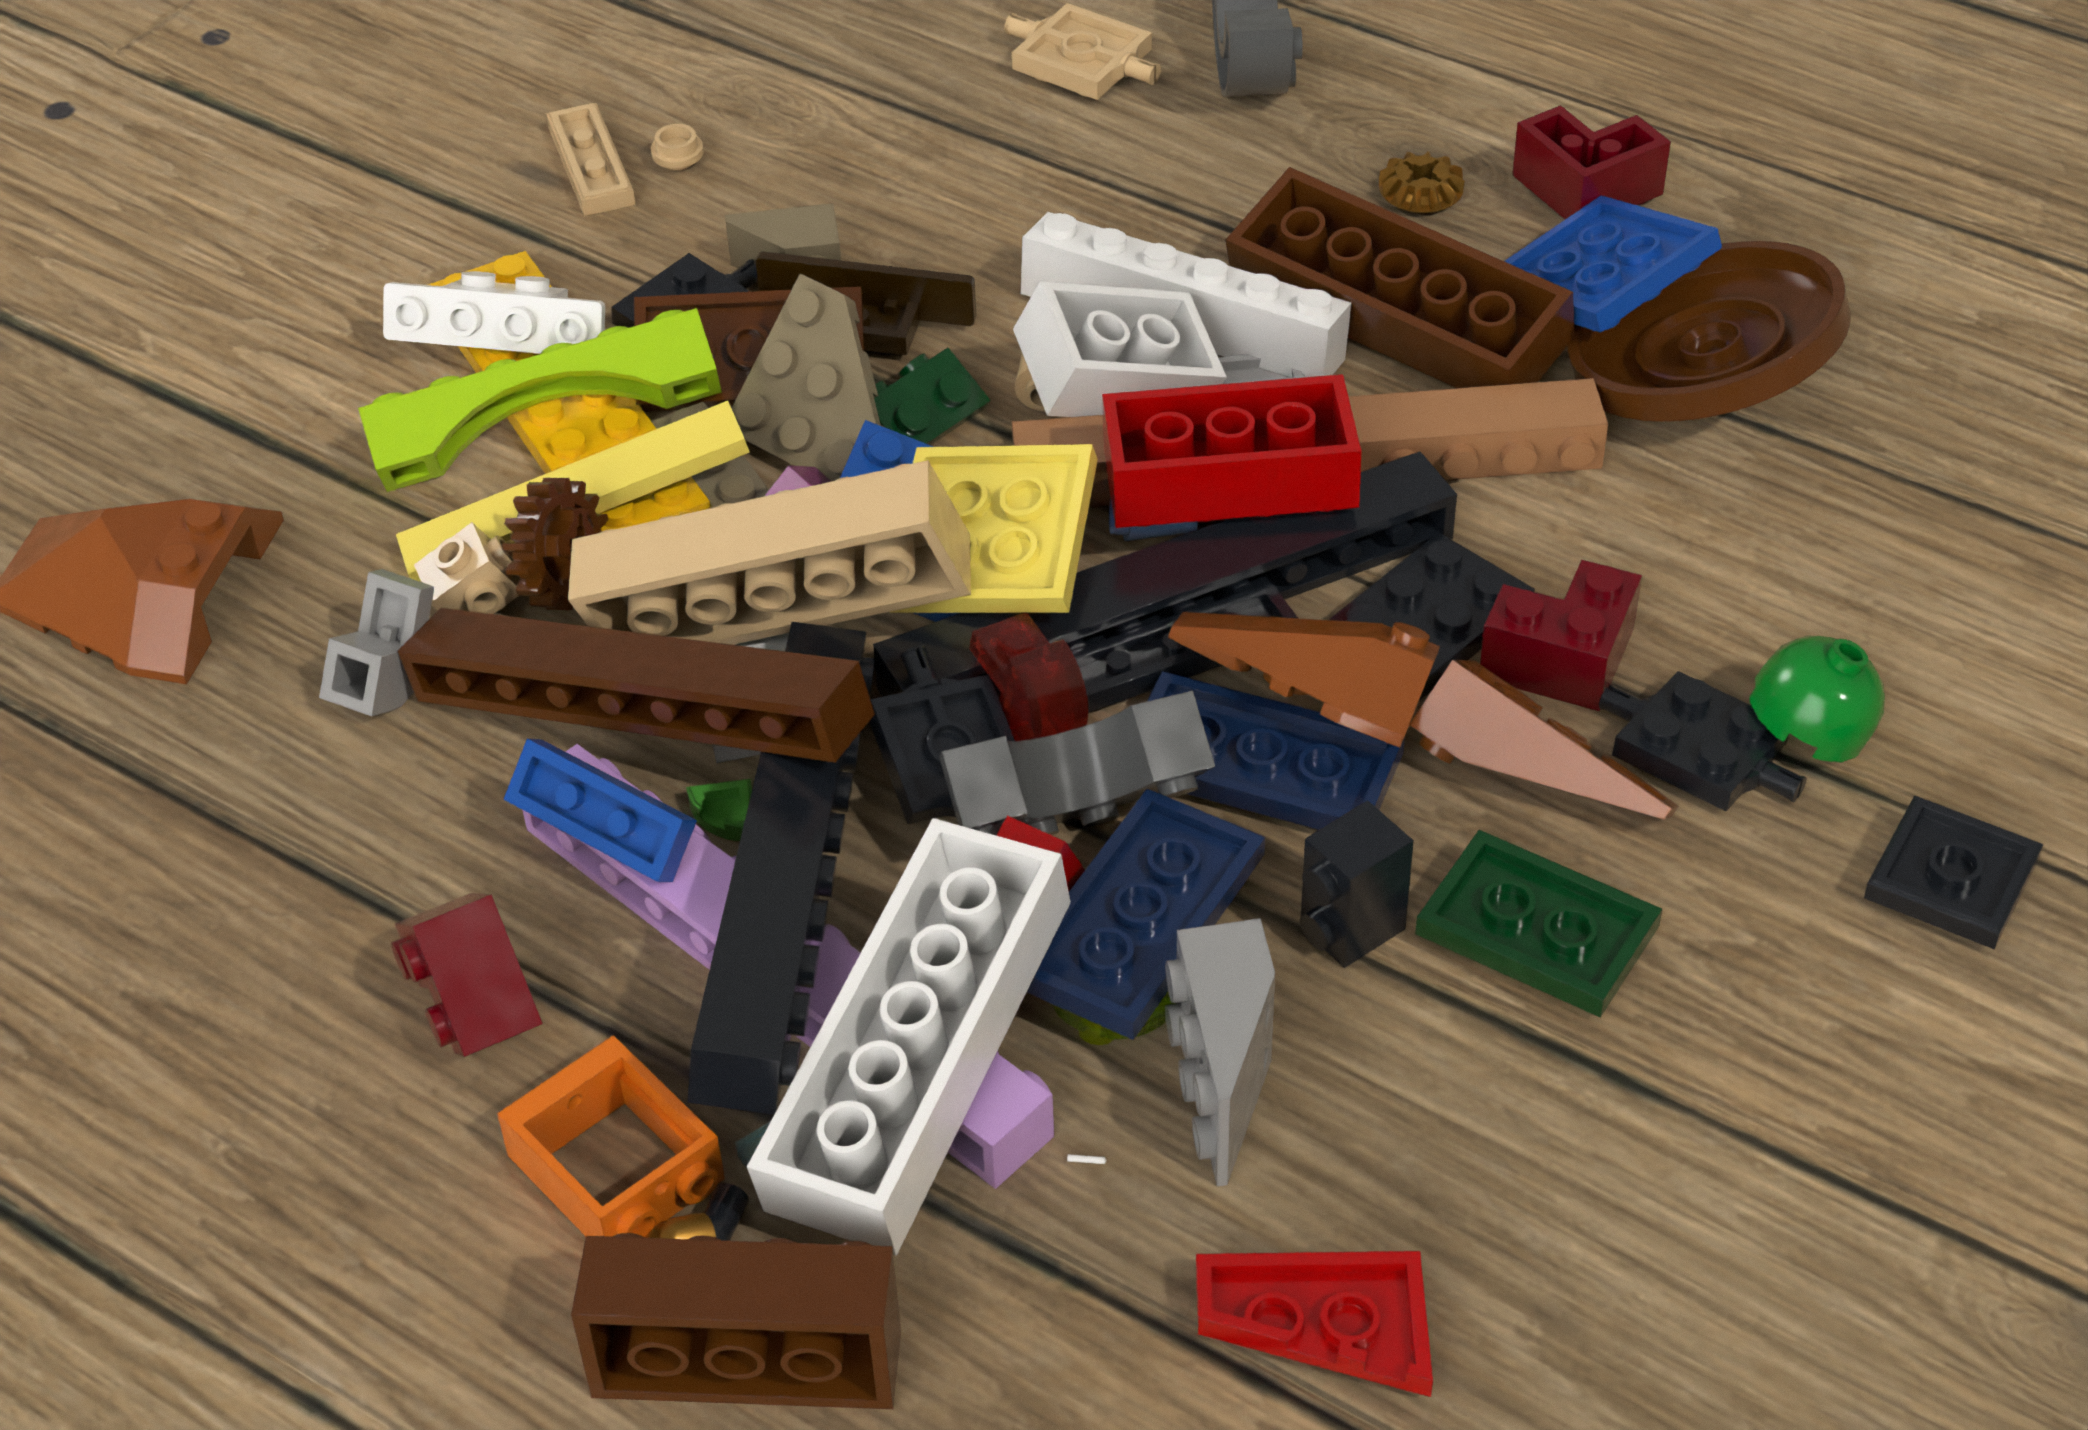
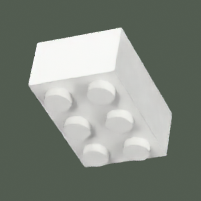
(1111, 341)

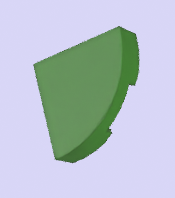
(721, 807)

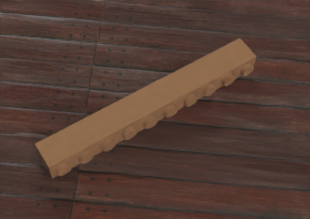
(1457, 430)

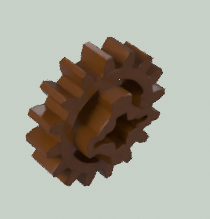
(543, 538)

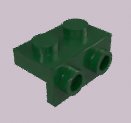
(930, 398)

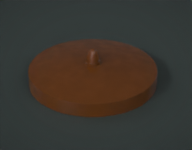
(1720, 335)

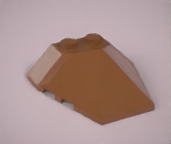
(133, 579)

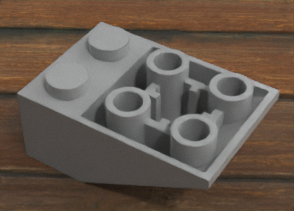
(1225, 1030)

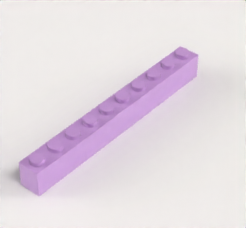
(1012, 1107)

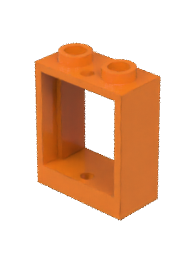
(600, 1085)

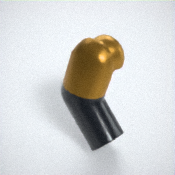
(717, 1220)

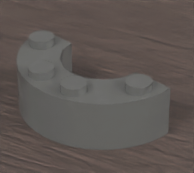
(1255, 47)
(1080, 770)

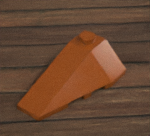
(1359, 669)

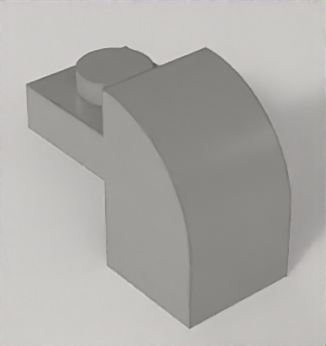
(365, 665)

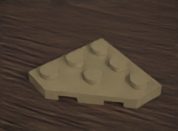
(810, 382)

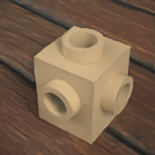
(469, 572)

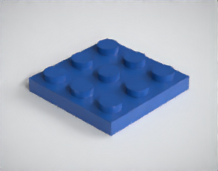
(1616, 257)

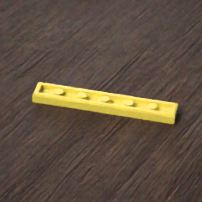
(612, 474)

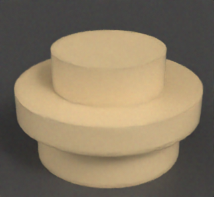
(676, 147)

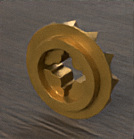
(1435, 188)

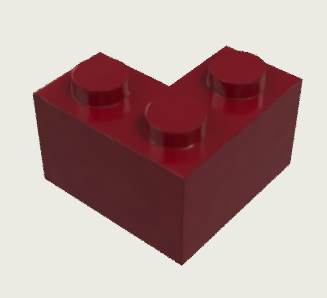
(1574, 165)
(1564, 645)
(470, 972)

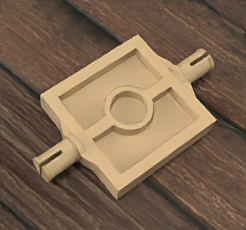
(1081, 50)

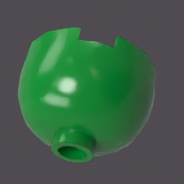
(1821, 695)

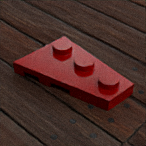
(1323, 1309)

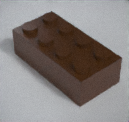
(738, 1321)

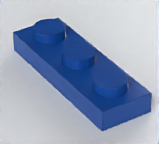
(600, 810)

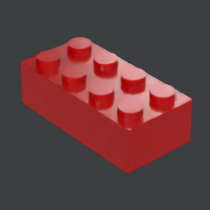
(1231, 451)

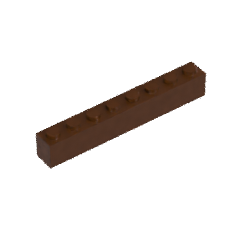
(640, 683)

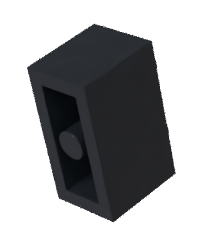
(1355, 884)

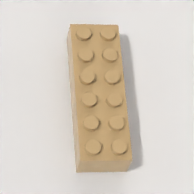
(778, 560)

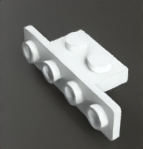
(490, 314)

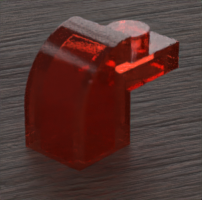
(1036, 678)

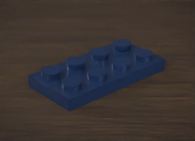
(1284, 756)
(1152, 877)

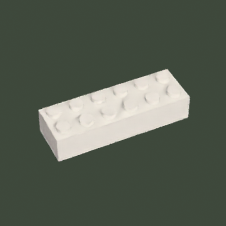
(911, 1036)

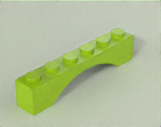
(427, 429)

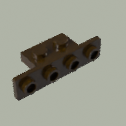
(892, 296)

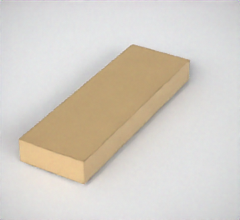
(590, 159)

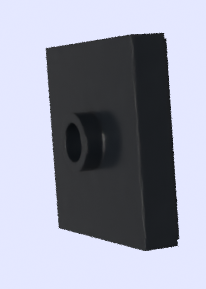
(1953, 872)

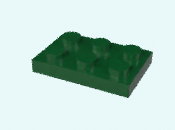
(1539, 922)

